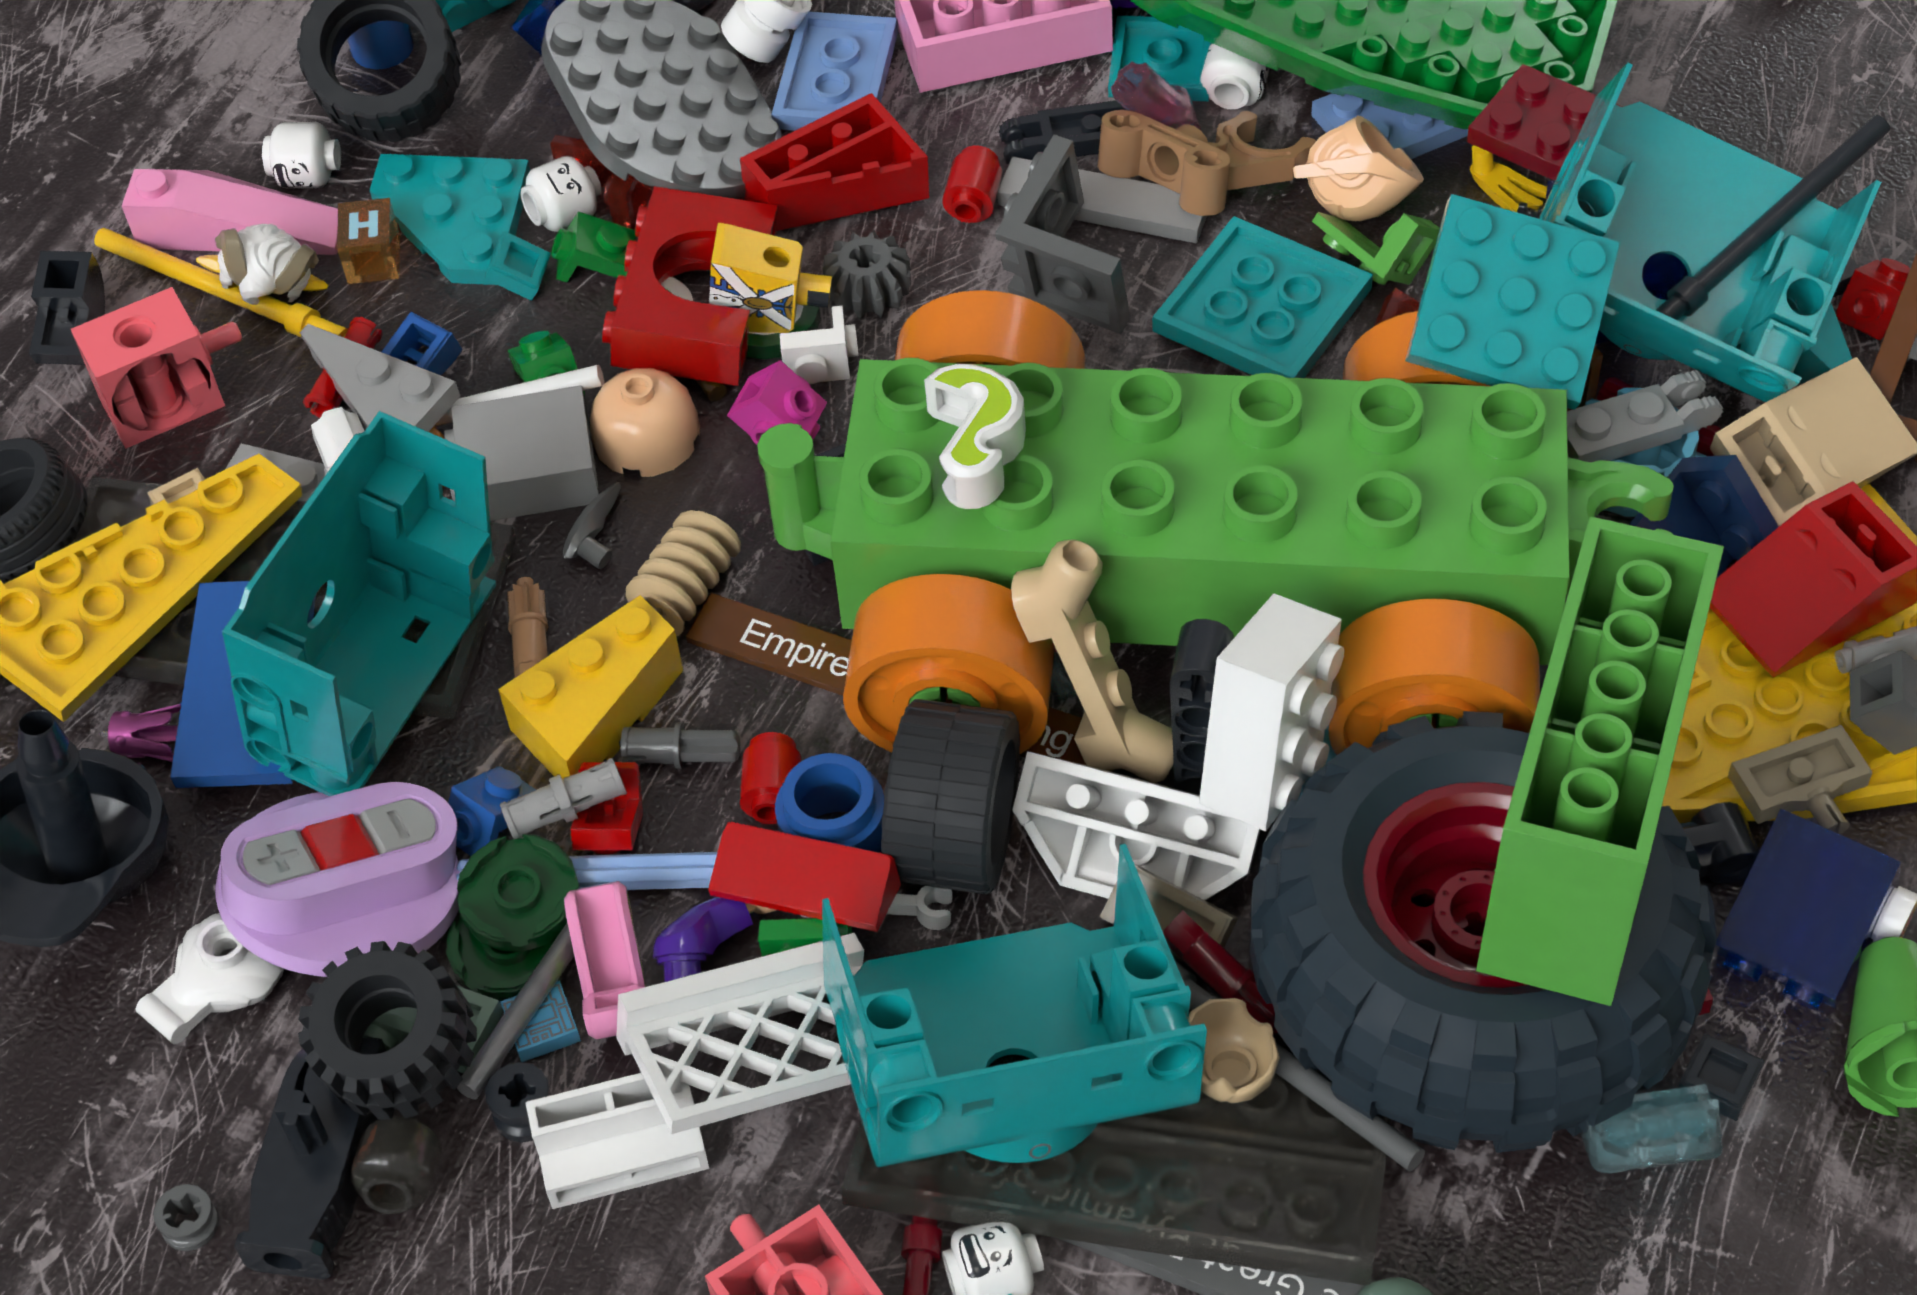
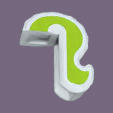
(989, 431)

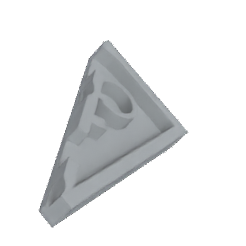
(379, 382)

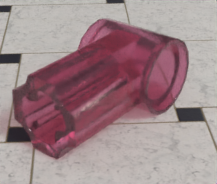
(1147, 93)

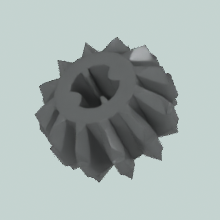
(868, 274)

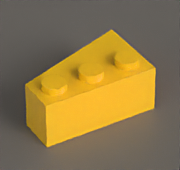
(592, 688)

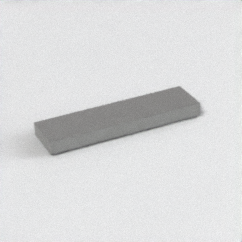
(1119, 203)

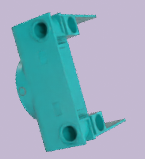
(1689, 196)
(392, 552)
(1088, 1007)

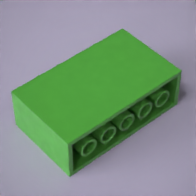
(1598, 761)

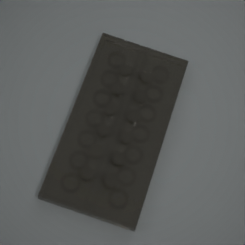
(1205, 1181)

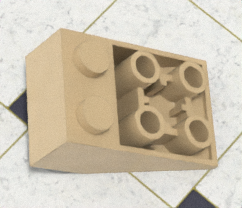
(1817, 439)

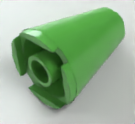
(1883, 1028)

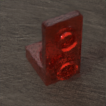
(620, 195)

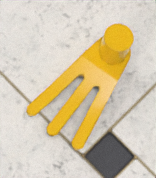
(1503, 183)

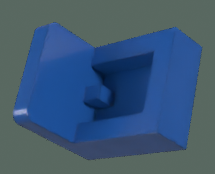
(478, 806)

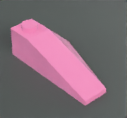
(193, 206)

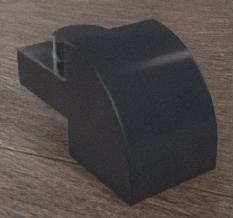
(67, 294)

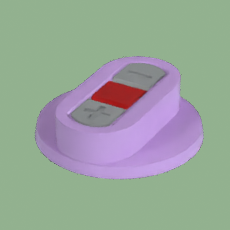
(340, 875)

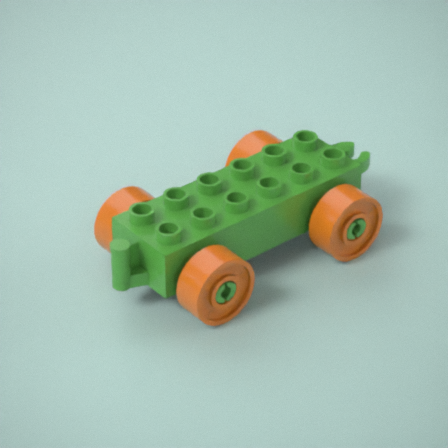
(1384, 498)

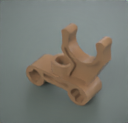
(1191, 164)

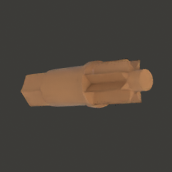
(527, 624)

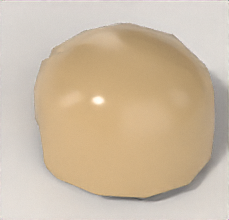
(1238, 1051)

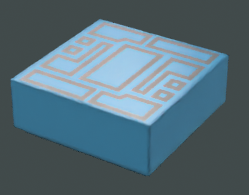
(549, 1028)

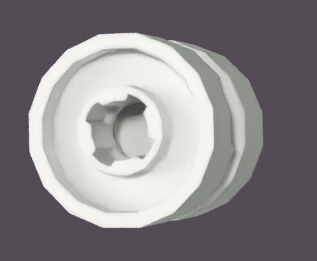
(761, 26)

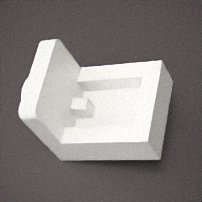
(823, 352)

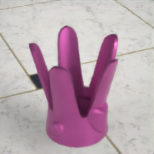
(140, 734)

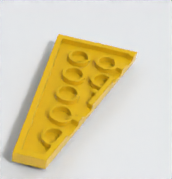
(113, 591)

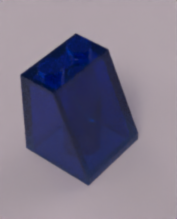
(1807, 910)

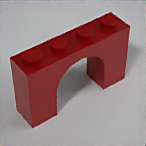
(665, 330)

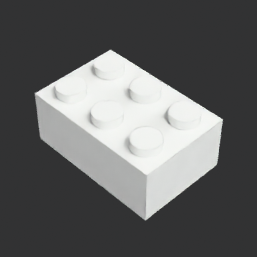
(1270, 711)

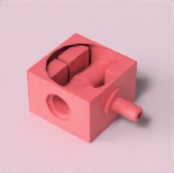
(152, 365)
(795, 1260)

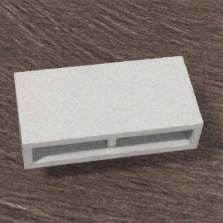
(610, 1140)

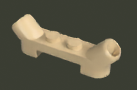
(1055, 606)

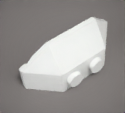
(1086, 813)

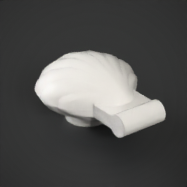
(209, 977)

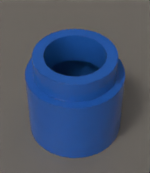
(830, 785)

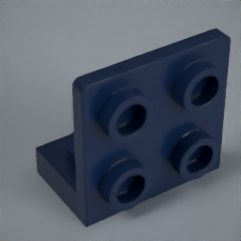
(1715, 505)

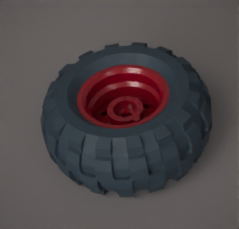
(1392, 989)

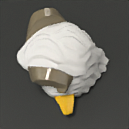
(263, 263)

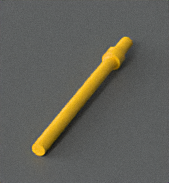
(293, 316)

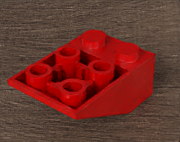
(1817, 580)

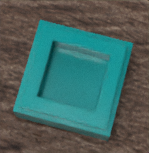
(517, 265)

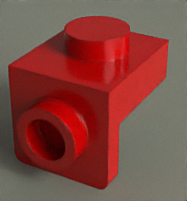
(1873, 296)
(612, 823)

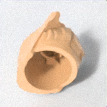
(1358, 171)

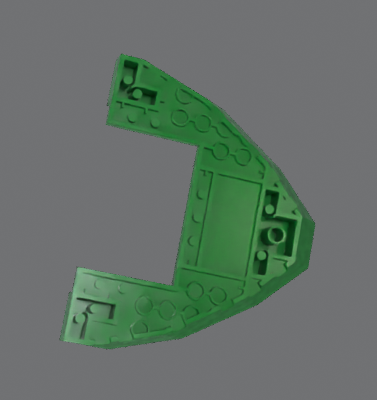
(1406, 53)

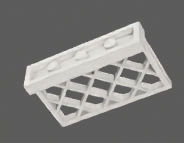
(744, 998)

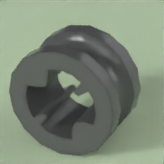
(189, 1234)

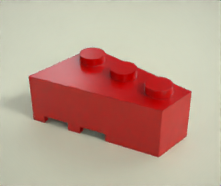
(838, 167)

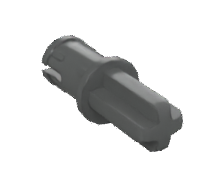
(678, 745)

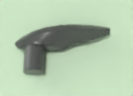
(586, 527)

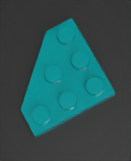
(453, 206)

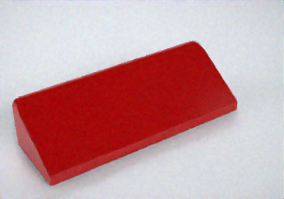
(799, 872)

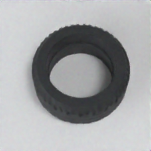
(39, 504)

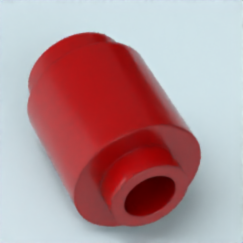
(972, 184)
(764, 772)

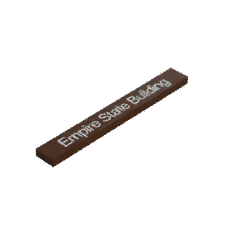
(822, 659)

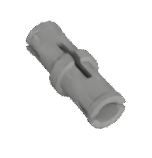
(563, 798)

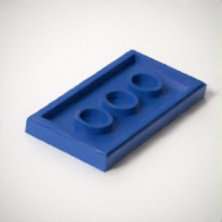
(209, 735)

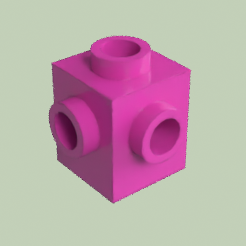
(776, 398)

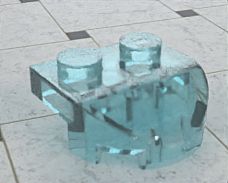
(1657, 1131)

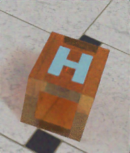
(368, 241)

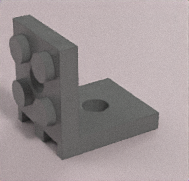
(1044, 262)

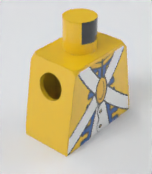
(763, 276)

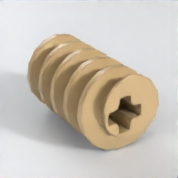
(685, 566)

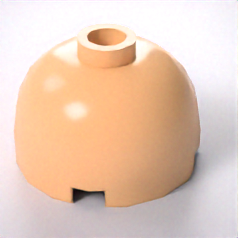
(643, 422)

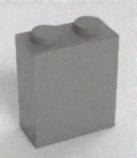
(533, 449)

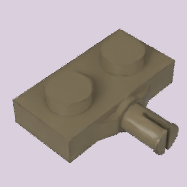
(1802, 778)

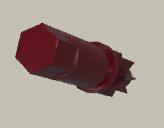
(1216, 966)

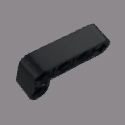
(1191, 697)

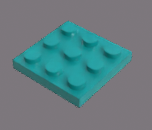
(1512, 299)
(1262, 302)

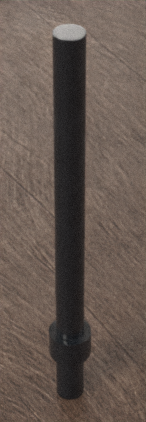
(1693, 291)

